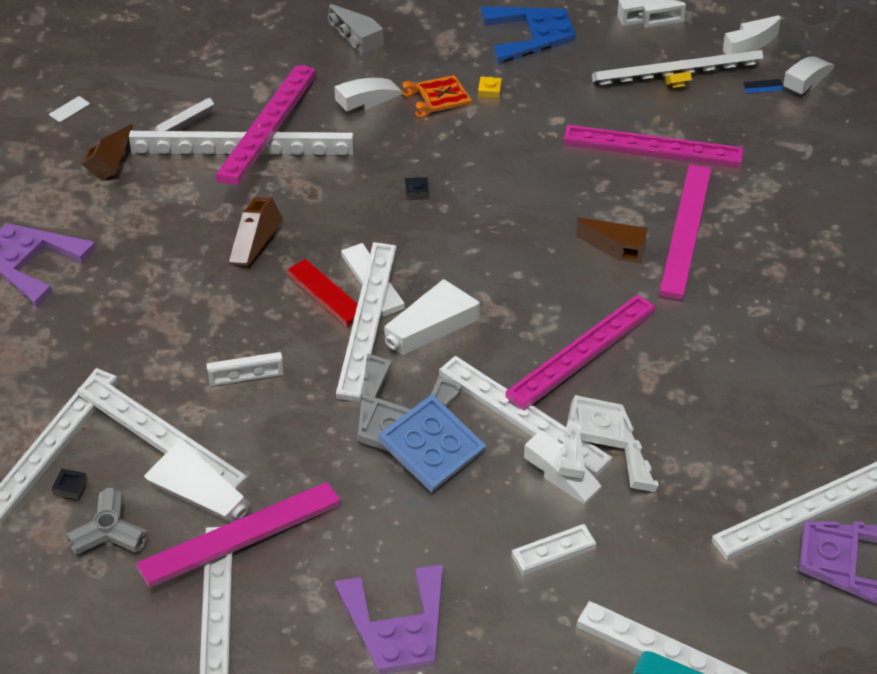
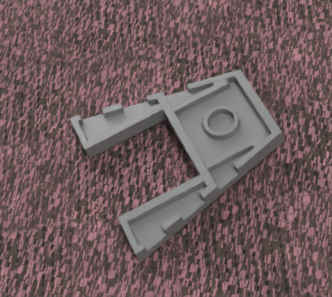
(380, 414)

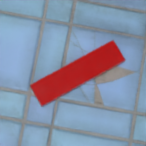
(324, 291)

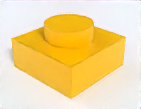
(678, 80)
(489, 87)

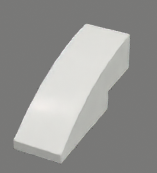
(650, 12)
(751, 35)
(806, 74)
(365, 93)
(545, 453)

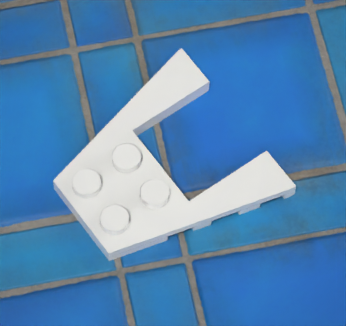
(605, 425)

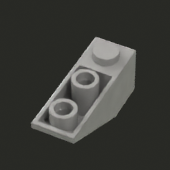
(359, 29)

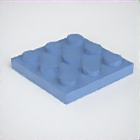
(431, 442)

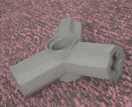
(108, 527)

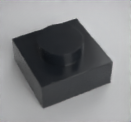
(416, 188)
(69, 483)

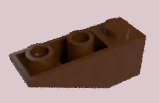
(106, 154)
(255, 228)
(615, 239)

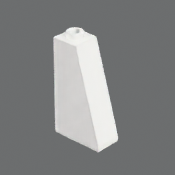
(431, 317)
(193, 480)

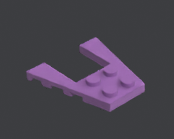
(21, 244)
(831, 555)
(402, 641)

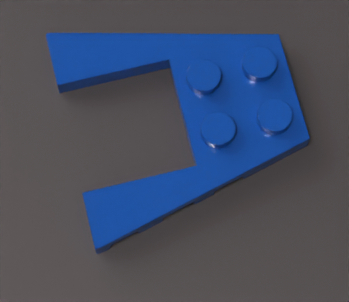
(545, 26)

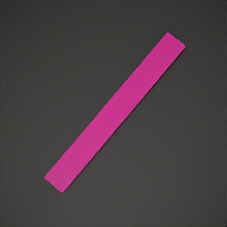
(653, 146)
(685, 232)
(579, 352)
(237, 534)

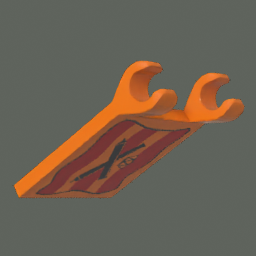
(438, 94)

